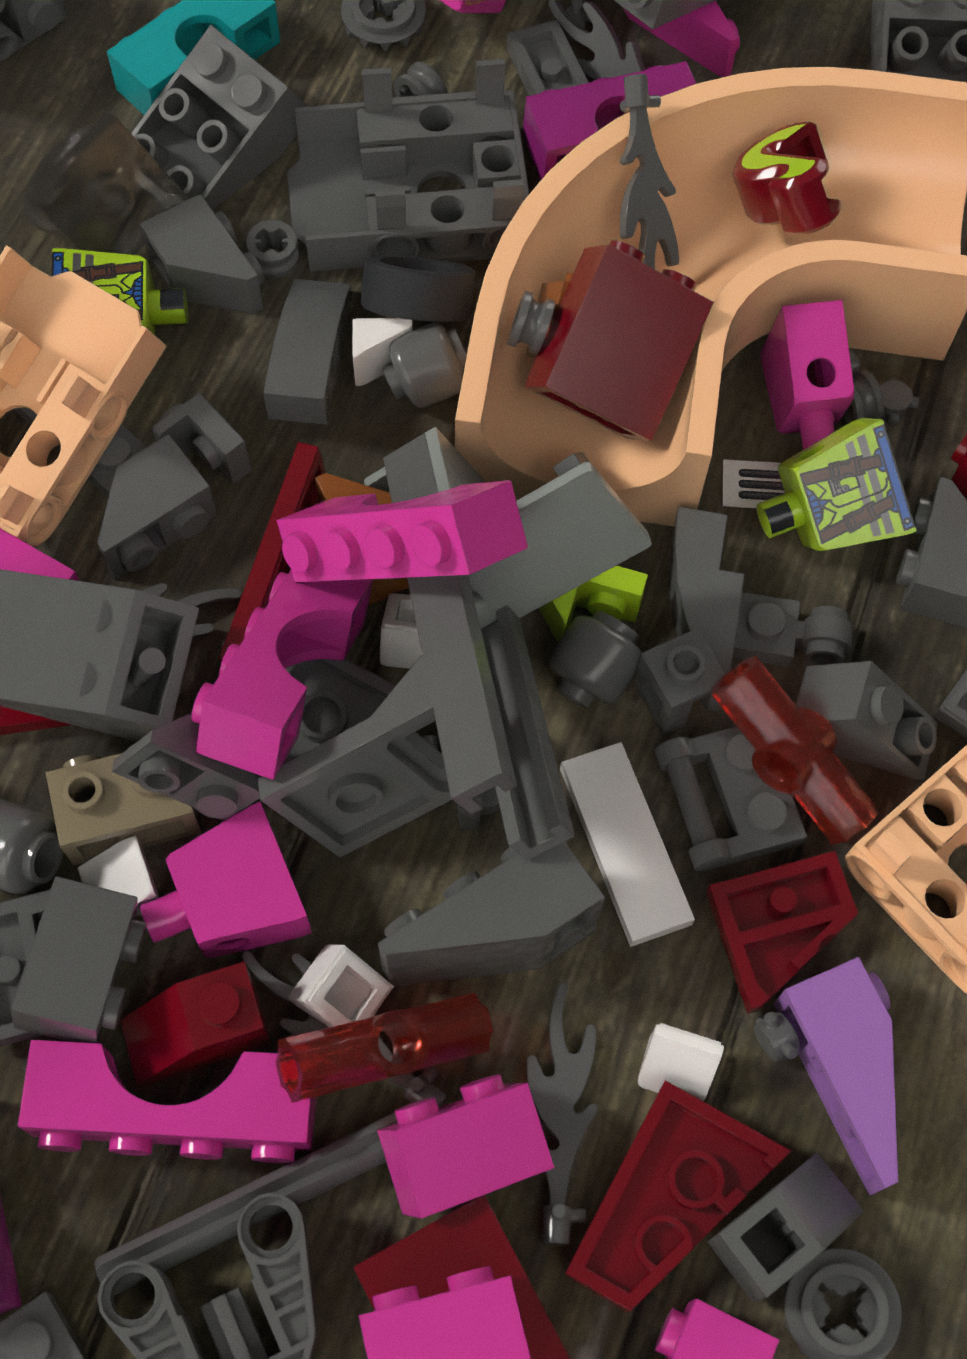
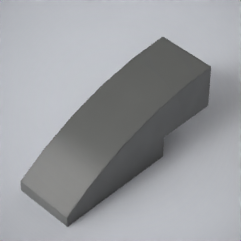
(307, 352)
(700, 592)

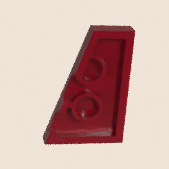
(668, 1194)

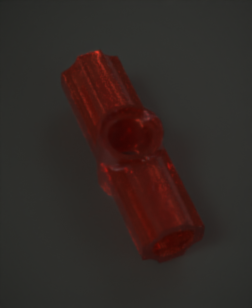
(794, 750)
(351, 1056)

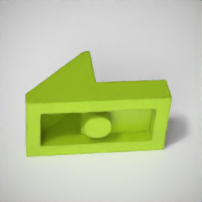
(612, 592)

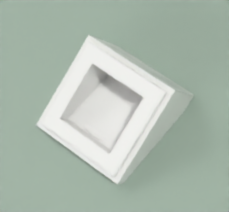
(372, 345)
(399, 633)
(122, 870)
(340, 987)
(681, 1060)

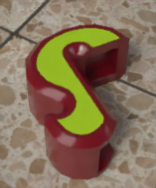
(783, 180)

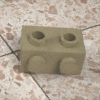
(102, 808)

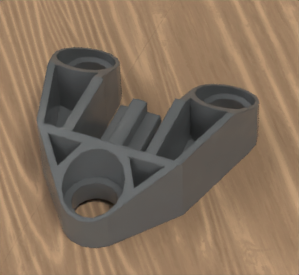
(281, 1282)

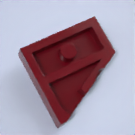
(779, 921)

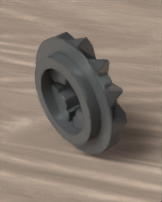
(361, 22)
(875, 1310)

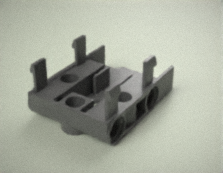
(369, 158)

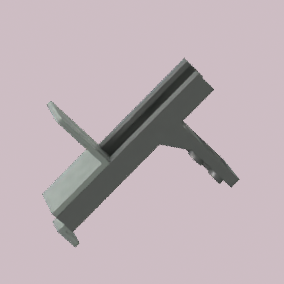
(469, 675)

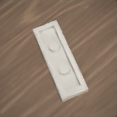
(626, 844)

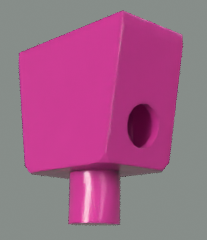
(808, 369)
(230, 890)

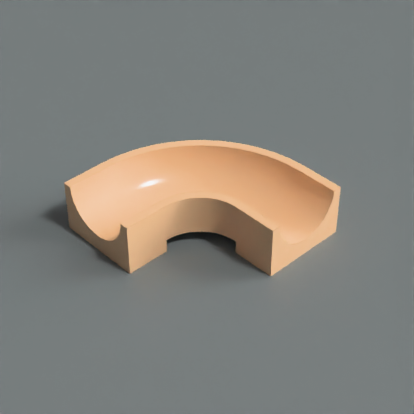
(888, 256)

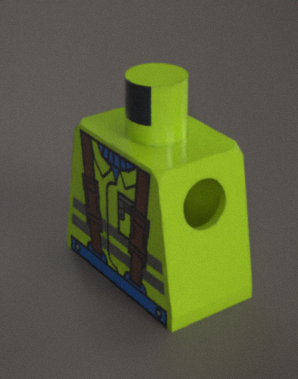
(128, 280)
(841, 491)

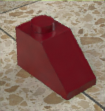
(195, 1025)

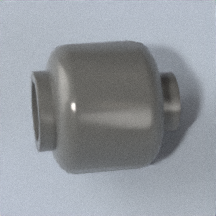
(426, 365)
(595, 659)
(27, 848)

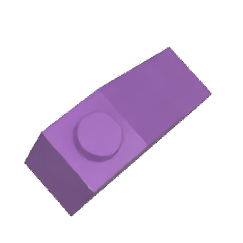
(850, 1062)

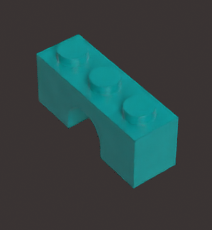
(154, 53)

